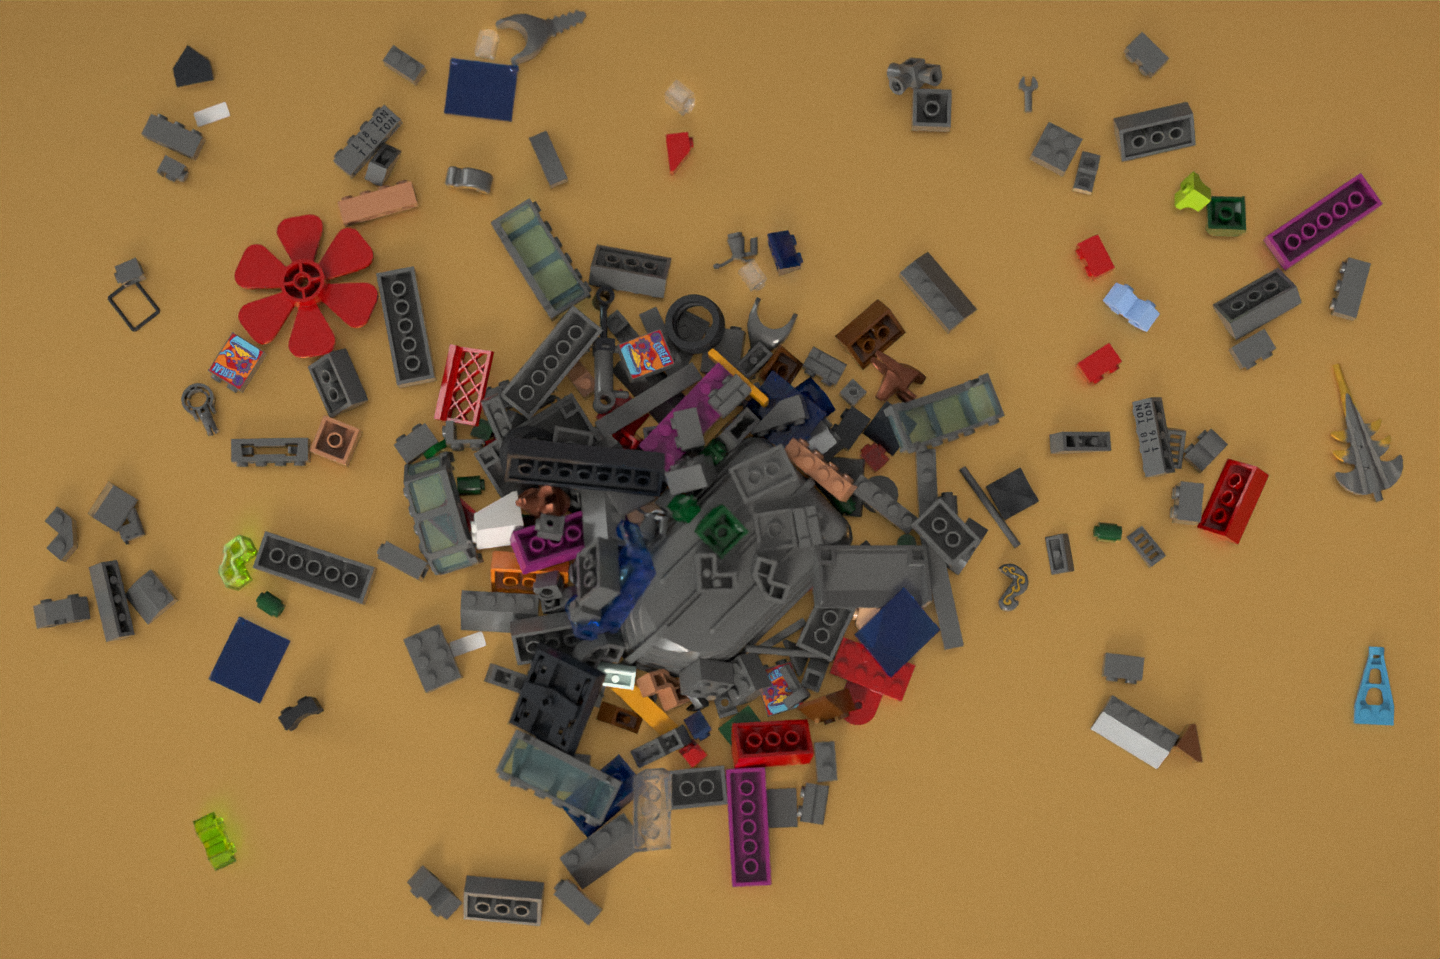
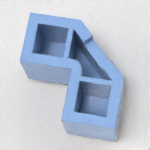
(1124, 301)

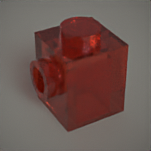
(874, 456)

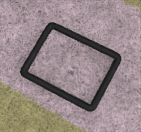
(123, 316)

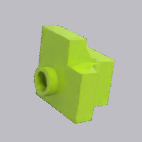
(1192, 193)

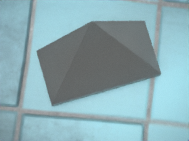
(797, 662)

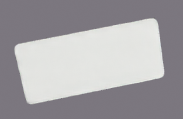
(211, 114)
(467, 644)

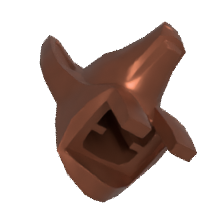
(896, 378)
(543, 500)

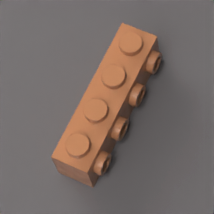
(377, 203)
(816, 467)

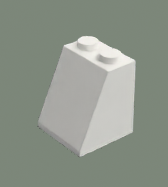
(496, 523)

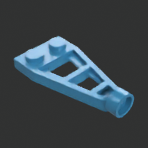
(1374, 714)

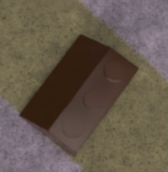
(870, 331)

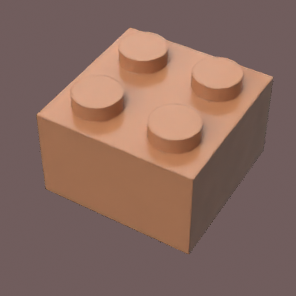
(336, 441)

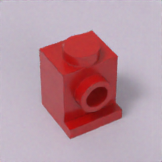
(692, 753)

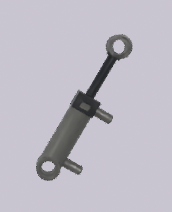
(603, 351)

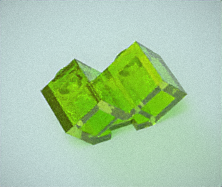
(236, 554)
(215, 840)

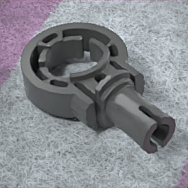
(206, 417)

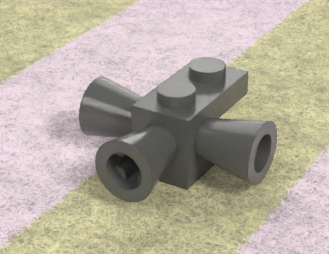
(913, 74)

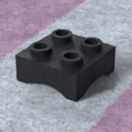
(1012, 494)
(294, 715)

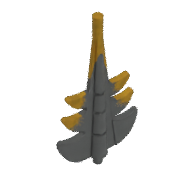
(1370, 472)

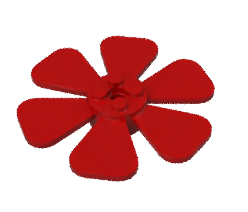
(349, 301)

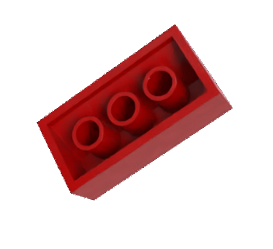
(1233, 501)
(771, 743)

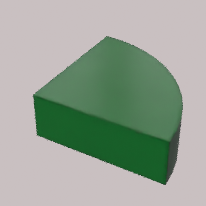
(435, 448)

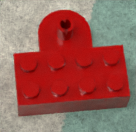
(867, 680)

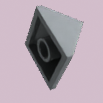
(112, 506)

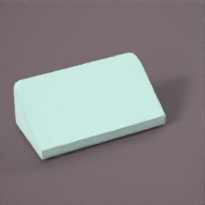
(618, 675)

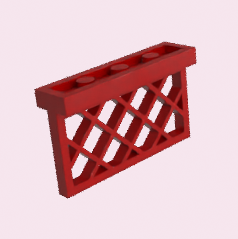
(451, 384)

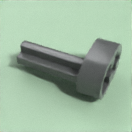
(799, 693)

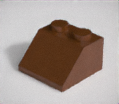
(828, 707)

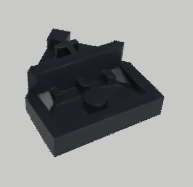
(192, 68)

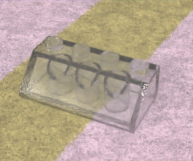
(652, 810)

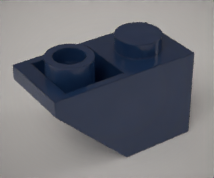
(698, 726)

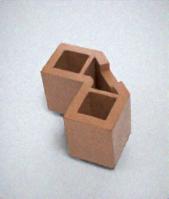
(665, 686)

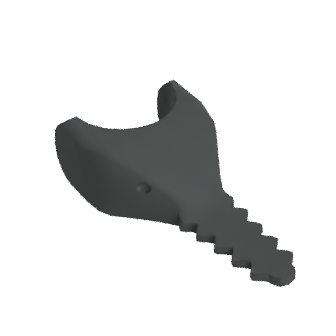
(537, 31)
(768, 337)

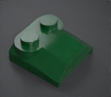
(1226, 216)
(720, 530)

